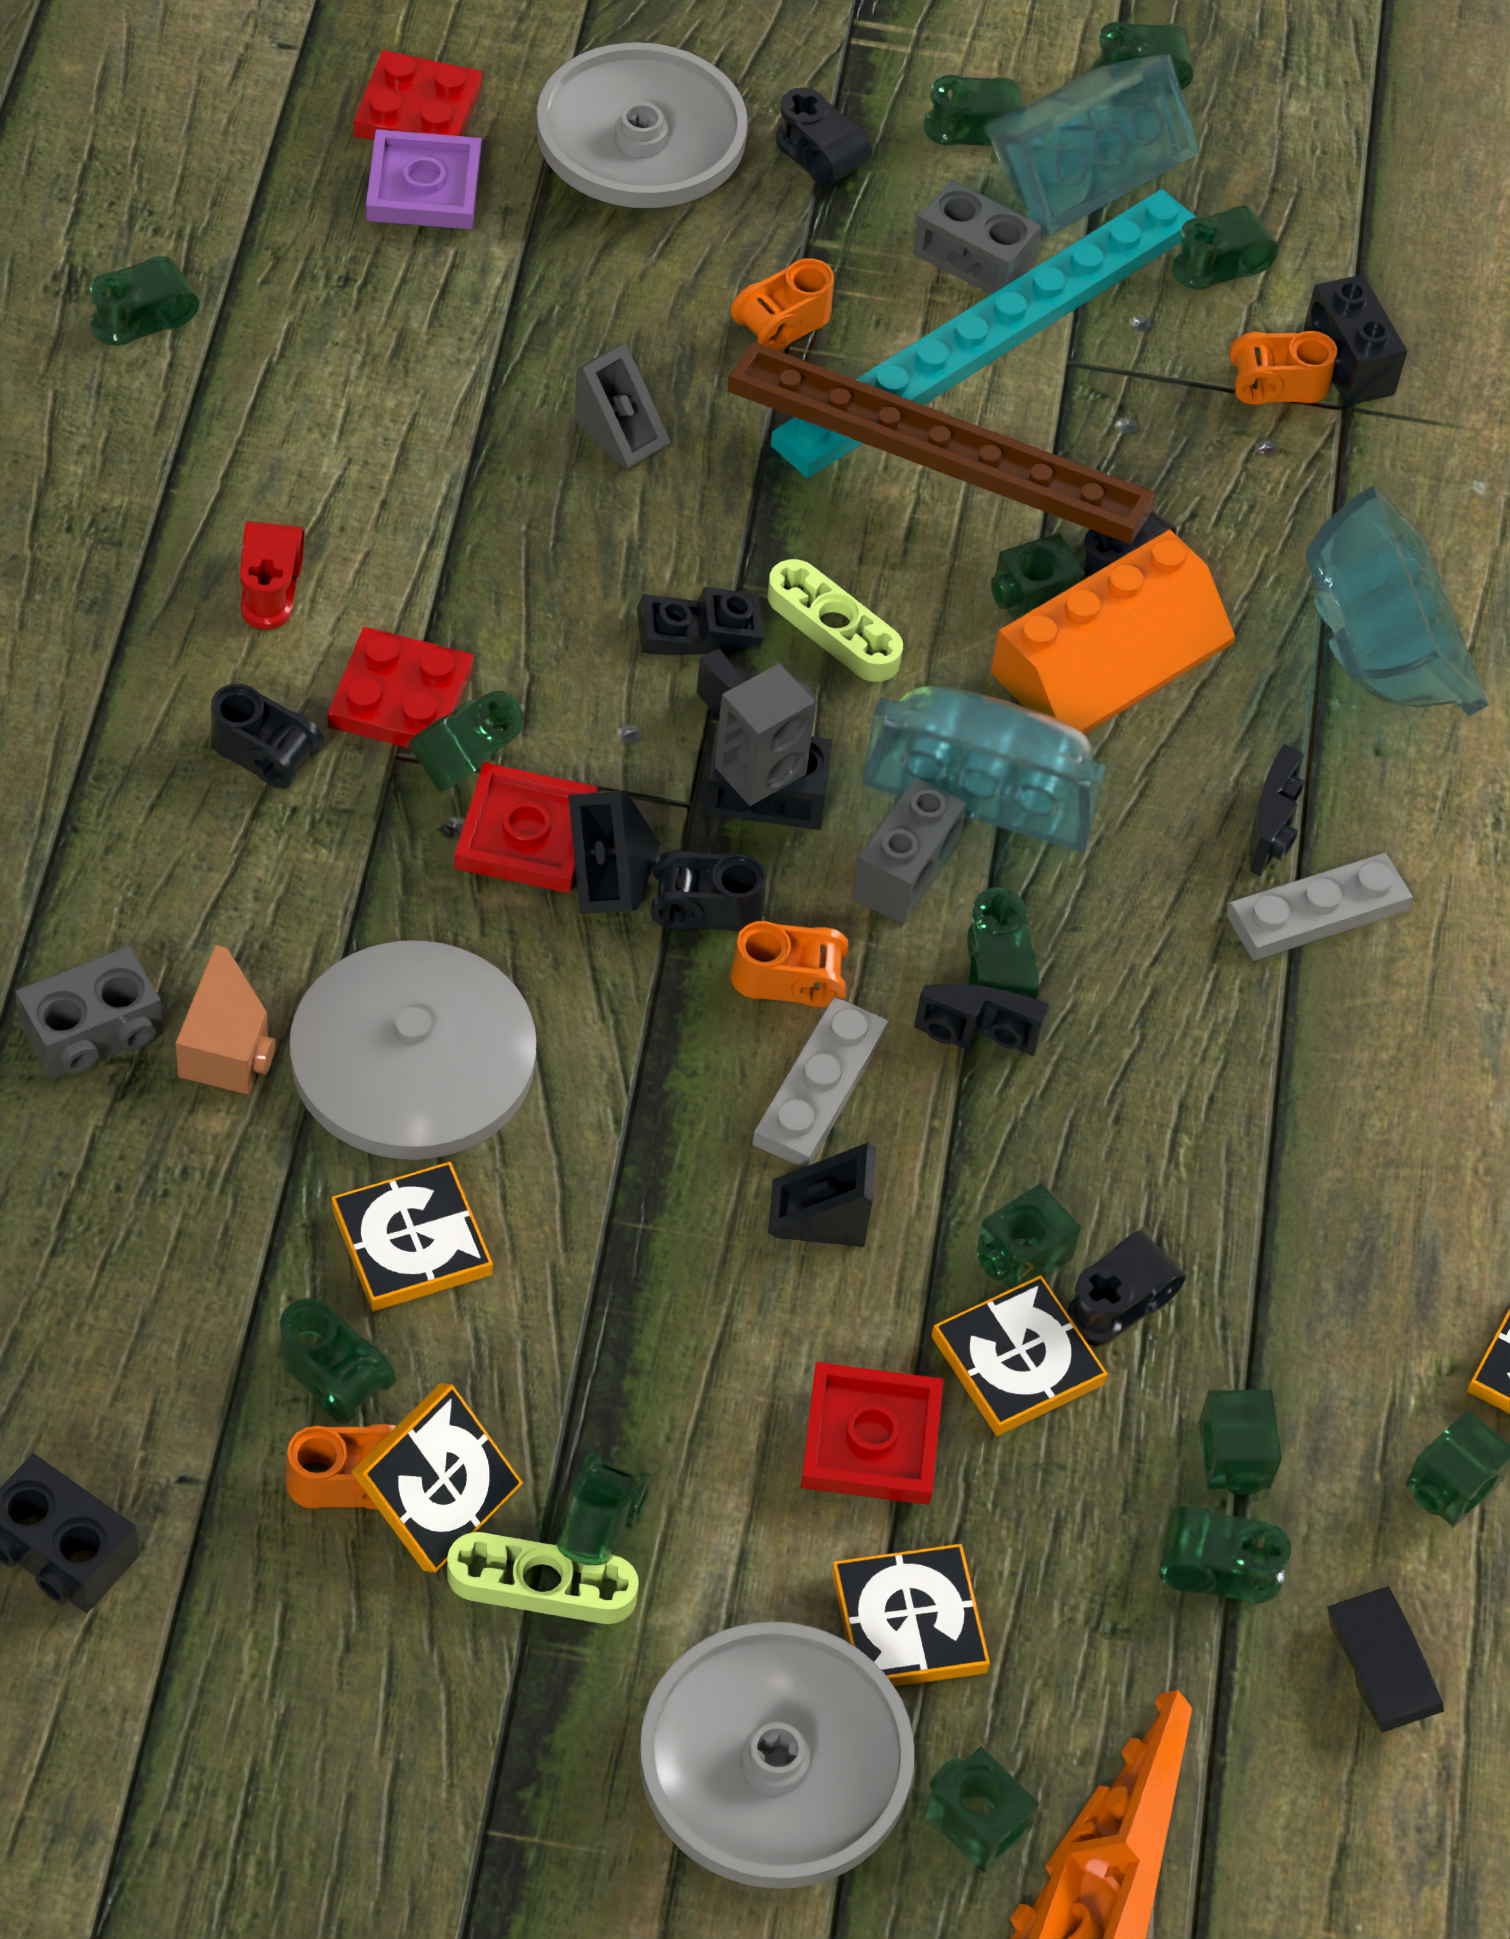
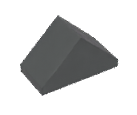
(617, 407)

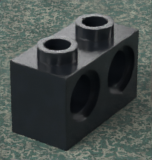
(1366, 342)
(793, 805)
(71, 1523)

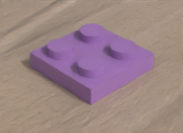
(423, 179)

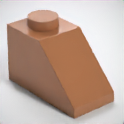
(225, 1029)

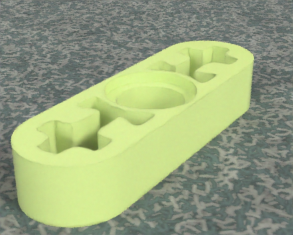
(840, 642)
(491, 1589)

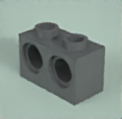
(976, 238)
(765, 733)
(909, 850)
(85, 1002)

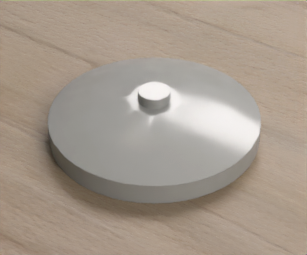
(641, 125)
(413, 1050)
(776, 1755)

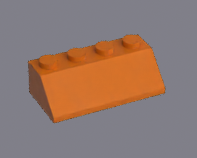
(1115, 635)

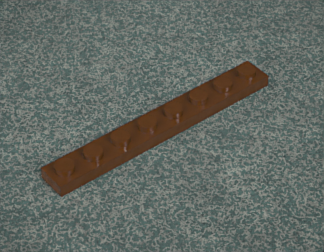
(942, 442)

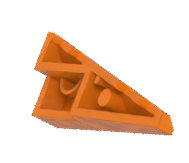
(1114, 1850)

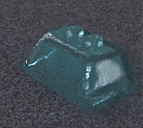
(1094, 140)
(1390, 609)
(995, 755)

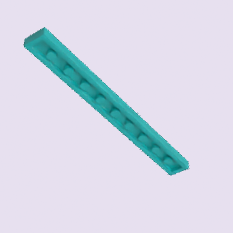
(1002, 320)

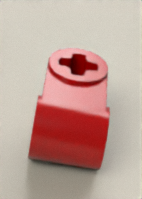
(270, 572)

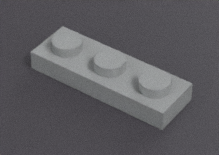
(1319, 906)
(820, 1083)

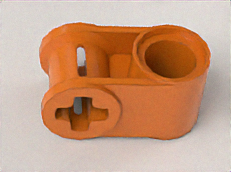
(788, 303)
(1286, 369)
(790, 964)
(339, 1450)

